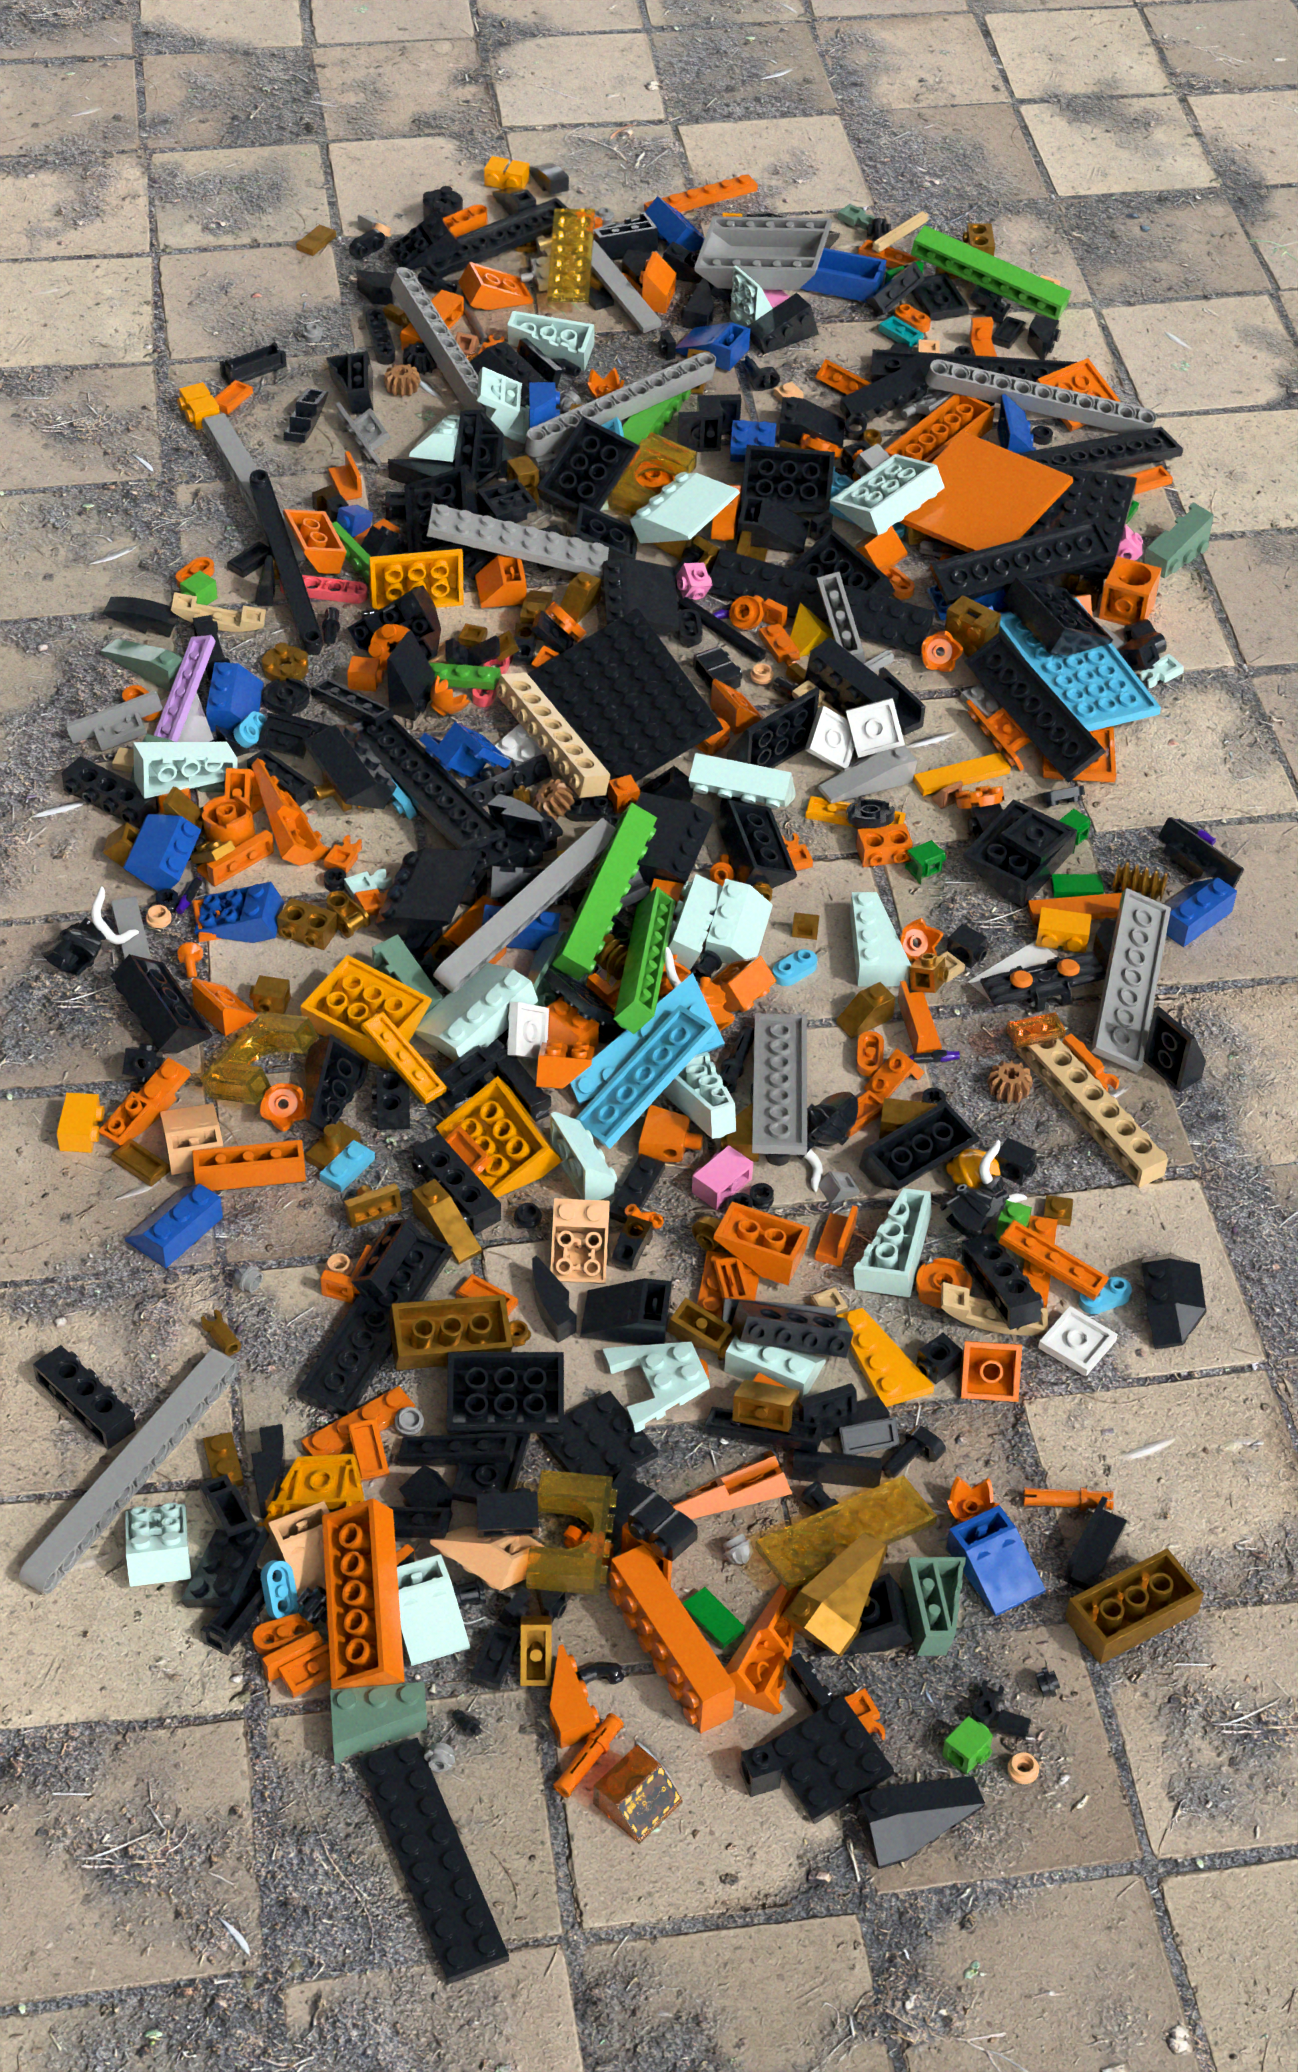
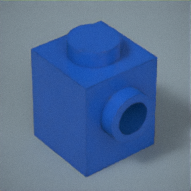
(354, 519)

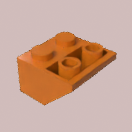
(658, 283)
(501, 582)
(562, 1062)

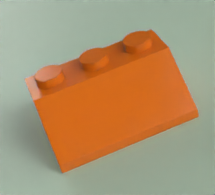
(317, 539)

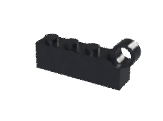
(881, 397)

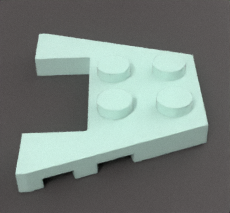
(671, 1374)

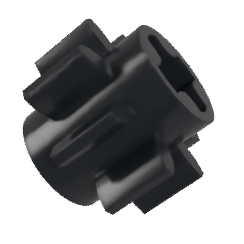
(878, 228)
(313, 1605)

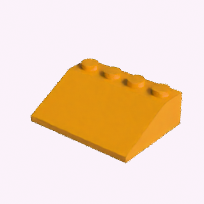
(397, 574)
(355, 995)
(507, 1135)

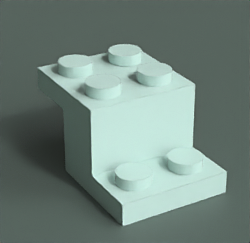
(503, 404)

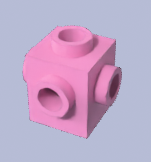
(1130, 545)
(693, 580)

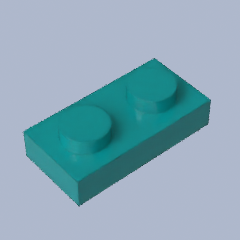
(900, 331)

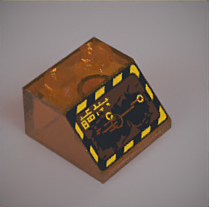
(636, 1794)

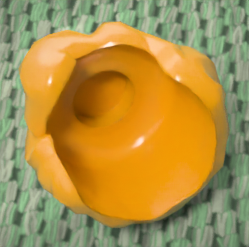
(965, 1167)

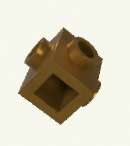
(928, 973)

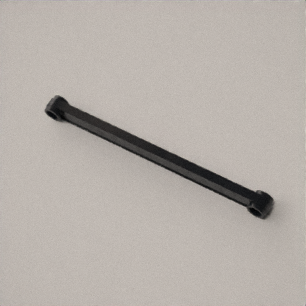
(286, 562)

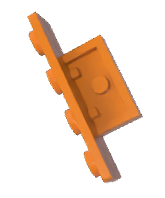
(1004, 730)

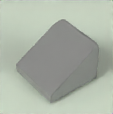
(367, 222)
(838, 1186)

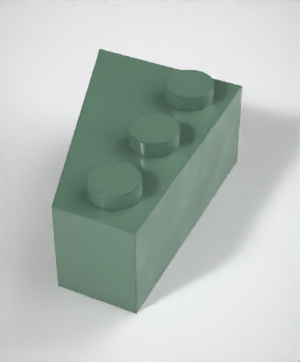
(1182, 542)
(397, 962)
(932, 1601)
(375, 1715)

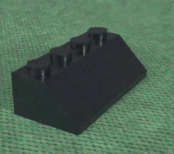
(351, 766)
(755, 844)
(160, 1004)
(917, 1148)

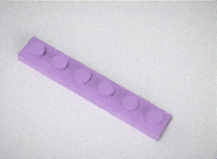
(185, 687)

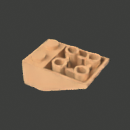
(187, 1131)
(580, 1240)
(300, 1544)
(494, 1559)

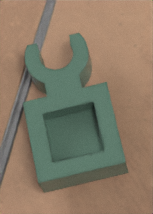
(853, 215)

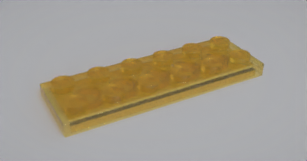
(571, 255)
(810, 1545)

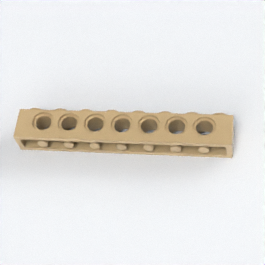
(553, 735)
(1096, 1110)

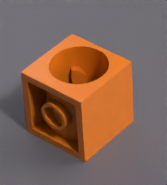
(1129, 592)

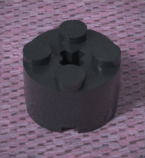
(443, 201)

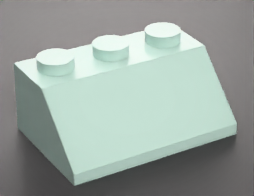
(439, 441)
(738, 922)
(581, 1159)
(786, 1366)

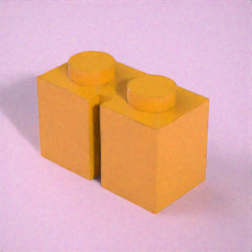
(515, 176)
(197, 404)
(1063, 929)
(79, 1122)

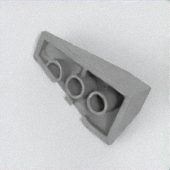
(871, 774)

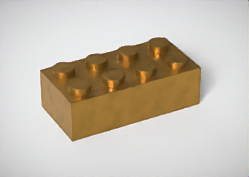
(430, 1329)
(1133, 1606)

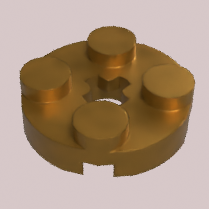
(294, 662)

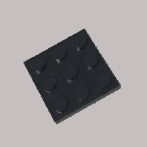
(599, 1439)
(830, 1759)

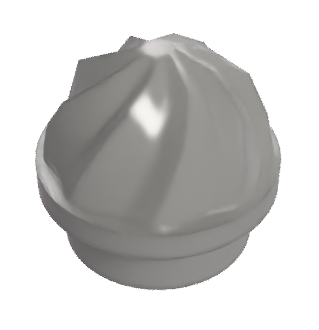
(567, 399)
(248, 1278)
(738, 1549)

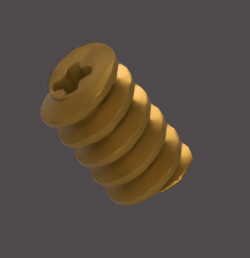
(1140, 881)
(612, 956)

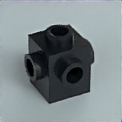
(135, 1061)

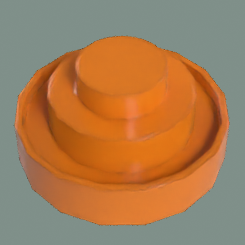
(746, 613)

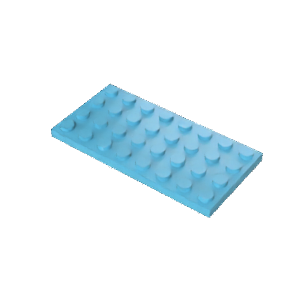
(1091, 683)

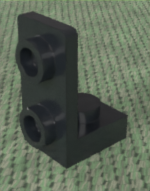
(473, 656)

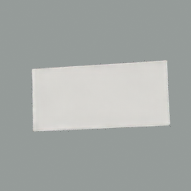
(196, 725)
(1025, 957)

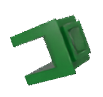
(1078, 821)
(926, 860)

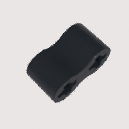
(1144, 630)

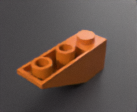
(569, 1710)

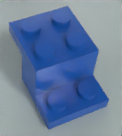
(750, 433)
(464, 751)

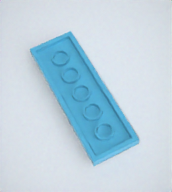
(645, 1075)

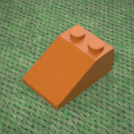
(492, 288)
(763, 1241)

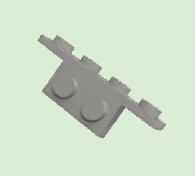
(368, 430)
(116, 723)

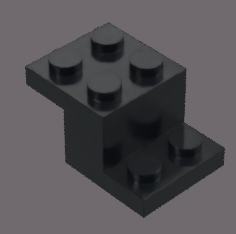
(713, 418)
(506, 501)

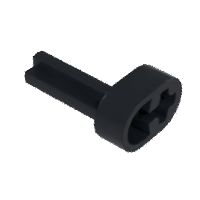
(759, 377)
(918, 1441)

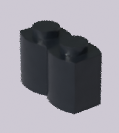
(717, 665)
(662, 1527)

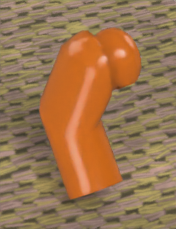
(656, 1219)

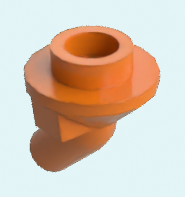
(721, 870)
(190, 954)

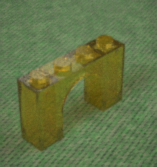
(654, 455)
(231, 1074)
(579, 1567)

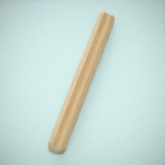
(900, 231)

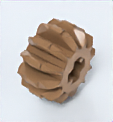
(402, 380)
(554, 798)
(1009, 1081)

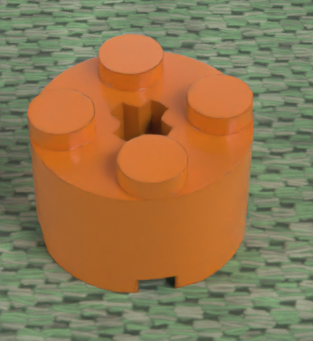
(228, 820)

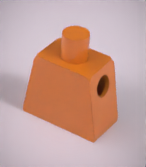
(667, 1135)

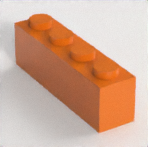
(450, 308)
(249, 1165)

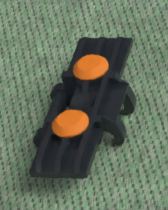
(1044, 980)

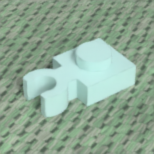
(1164, 669)
(365, 882)

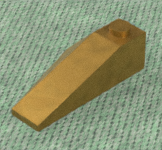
(833, 1602)

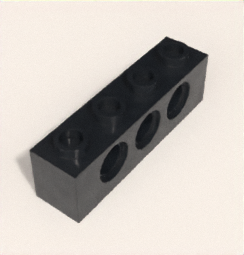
(107, 791)
(473, 1199)
(1002, 1281)
(792, 1329)
(70, 1381)

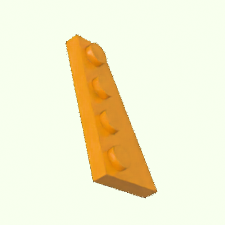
(883, 1363)

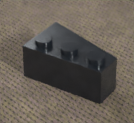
(633, 234)
(784, 325)
(353, 379)
(511, 880)

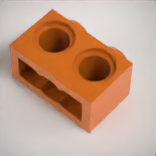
(883, 845)

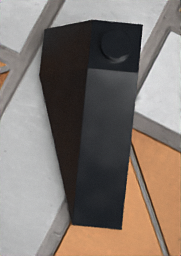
(331, 1079)
(910, 1816)

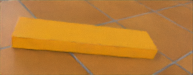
(967, 771)
(835, 813)
(403, 1058)

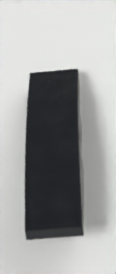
(306, 415)

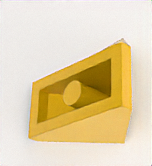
(808, 631)

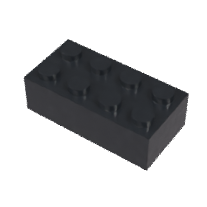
(845, 678)

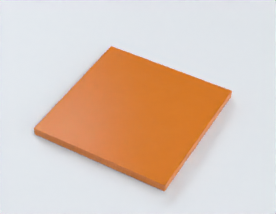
(986, 495)

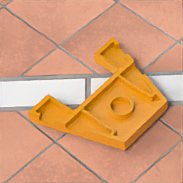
(316, 1480)

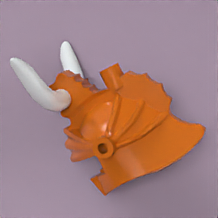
(712, 993)

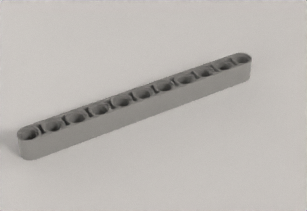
(437, 338)
(1039, 397)
(622, 402)
(239, 467)
(524, 907)
(129, 1472)

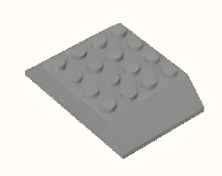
(768, 249)

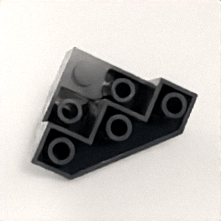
(411, 610)

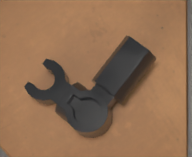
(1003, 1721)

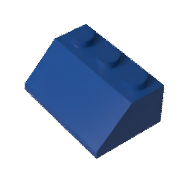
(674, 226)
(542, 402)
(1014, 427)
(232, 695)
(162, 850)
(1199, 909)
(533, 935)
(177, 1224)

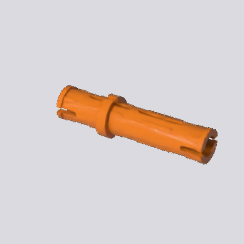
(1066, 1498)
(596, 1745)

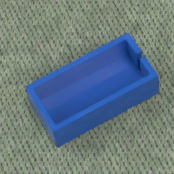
(847, 275)

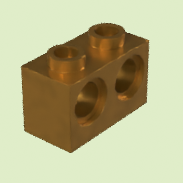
(980, 237)
(526, 472)
(307, 924)

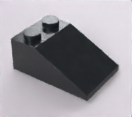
(805, 417)
(601, 528)
(409, 678)
(1173, 1051)
(883, 1622)

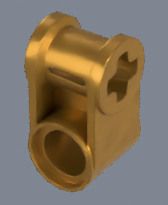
(349, 914)

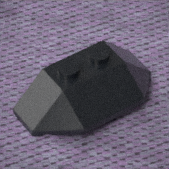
(479, 446)
(1173, 1298)

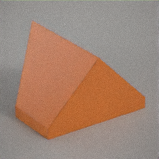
(243, 784)

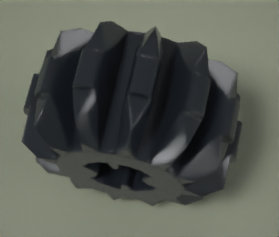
(419, 357)

